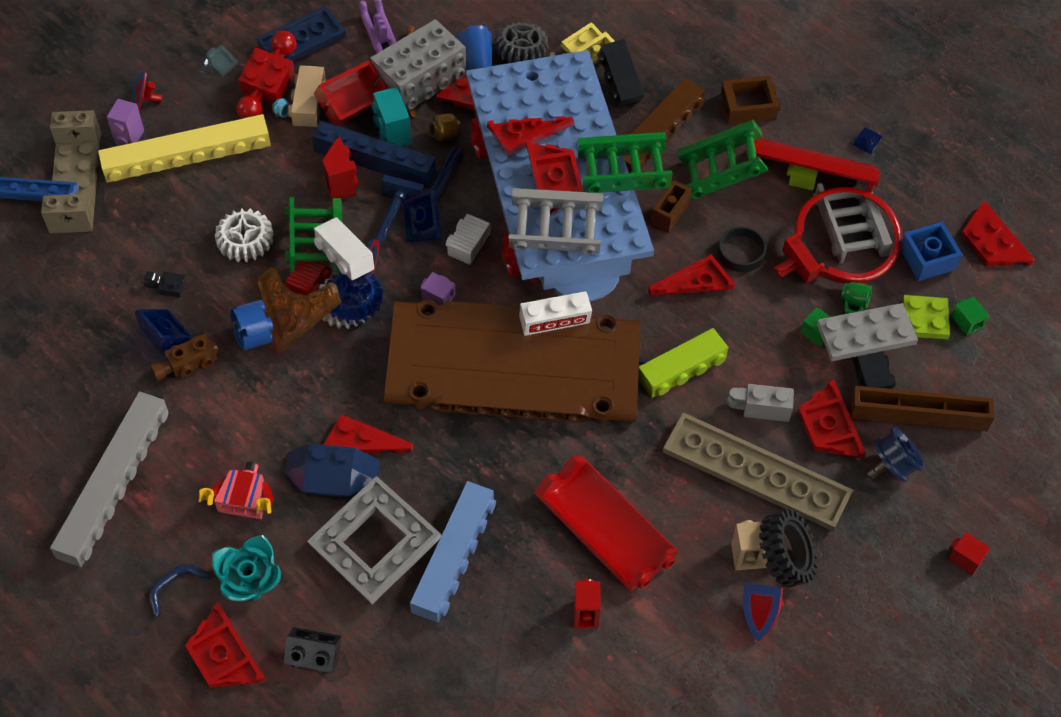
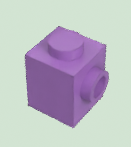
(437, 289)

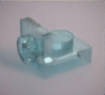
(221, 60)

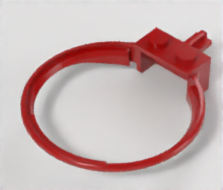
(807, 267)

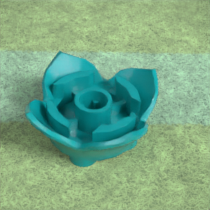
(254, 556)

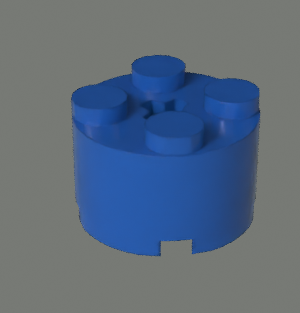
(251, 325)

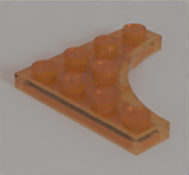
(292, 312)

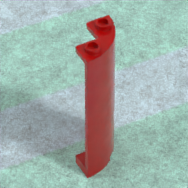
(818, 161)
(606, 523)

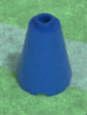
(478, 46)

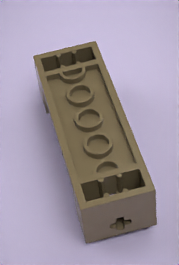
(75, 161)

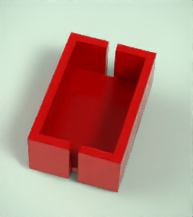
(349, 93)

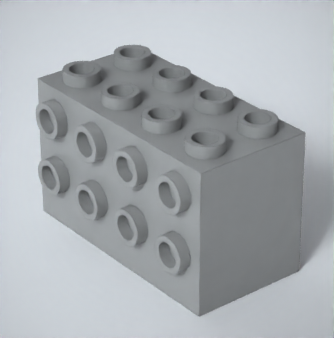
(422, 63)

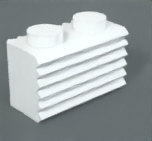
(468, 238)

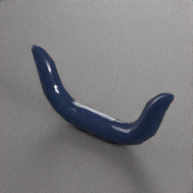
(168, 578)

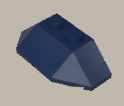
(330, 470)

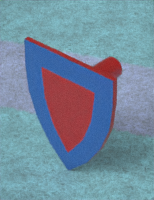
(139, 93)
(761, 608)

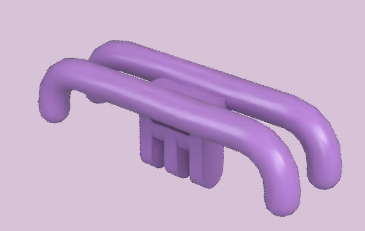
(381, 31)

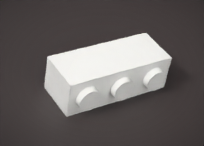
(343, 248)

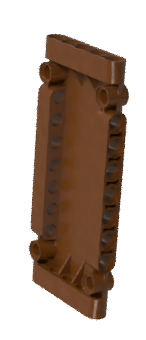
(482, 364)

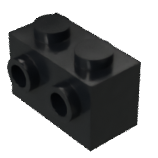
(312, 650)

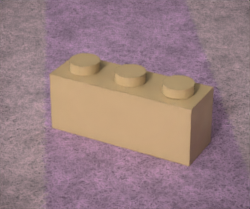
(305, 106)

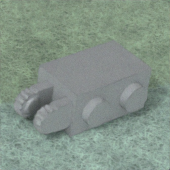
(763, 401)

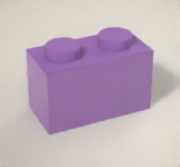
(125, 122)

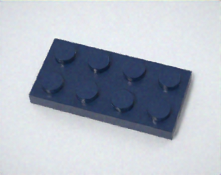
(310, 32)

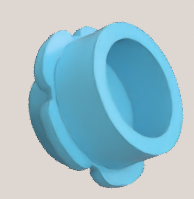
(281, 107)

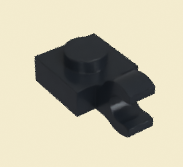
(169, 284)

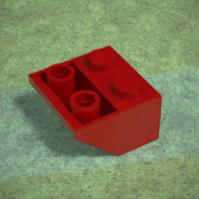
(340, 171)

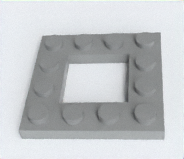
(376, 581)

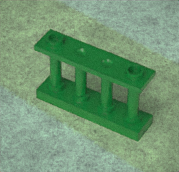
(718, 144)
(620, 146)
(291, 212)

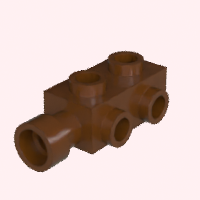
(186, 357)

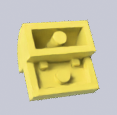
(587, 39)

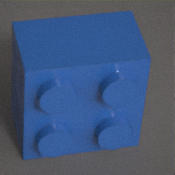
(930, 251)

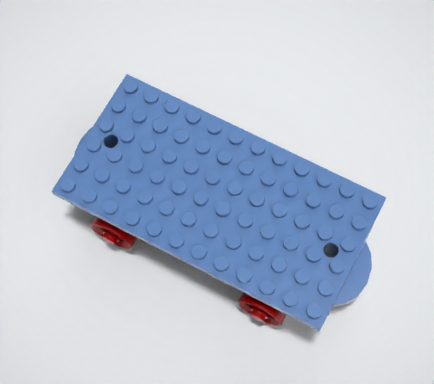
(548, 90)

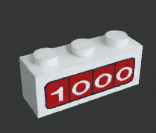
(555, 313)

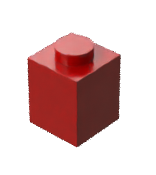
(968, 552)

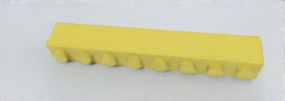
(184, 148)

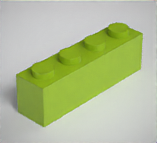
(682, 363)

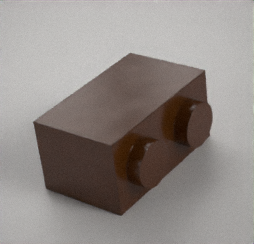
(671, 206)

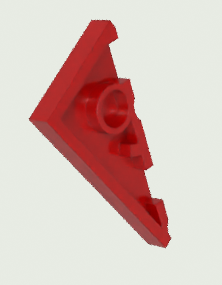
(458, 94)
(513, 135)
(698, 277)
(368, 439)

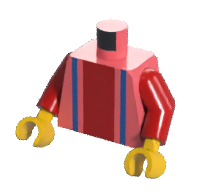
(240, 493)

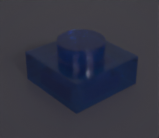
(868, 140)

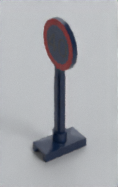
(399, 191)

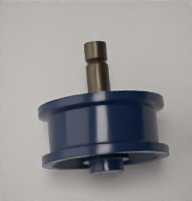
(897, 455)

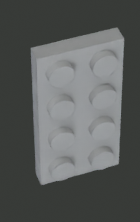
(867, 332)

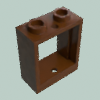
(743, 114)

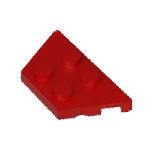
(553, 168)
(993, 240)
(830, 424)
(221, 653)

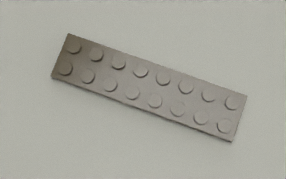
(758, 471)

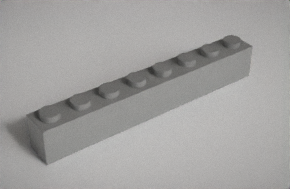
(109, 480)

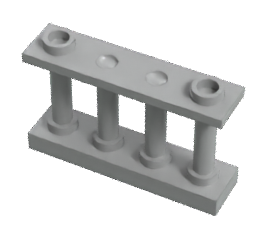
(551, 199)
(873, 224)

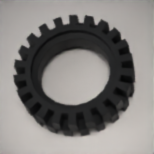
(775, 551)

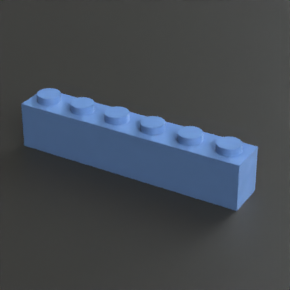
(452, 552)

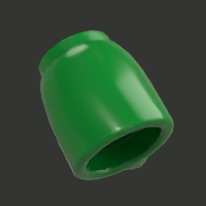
(856, 295)

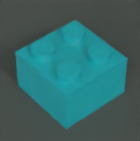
(391, 117)

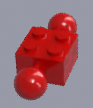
(266, 75)

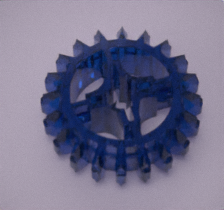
(354, 294)

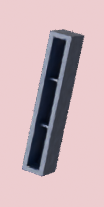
(377, 154)

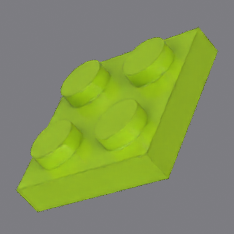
(928, 316)

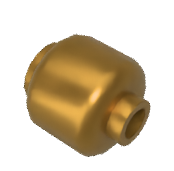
(444, 127)

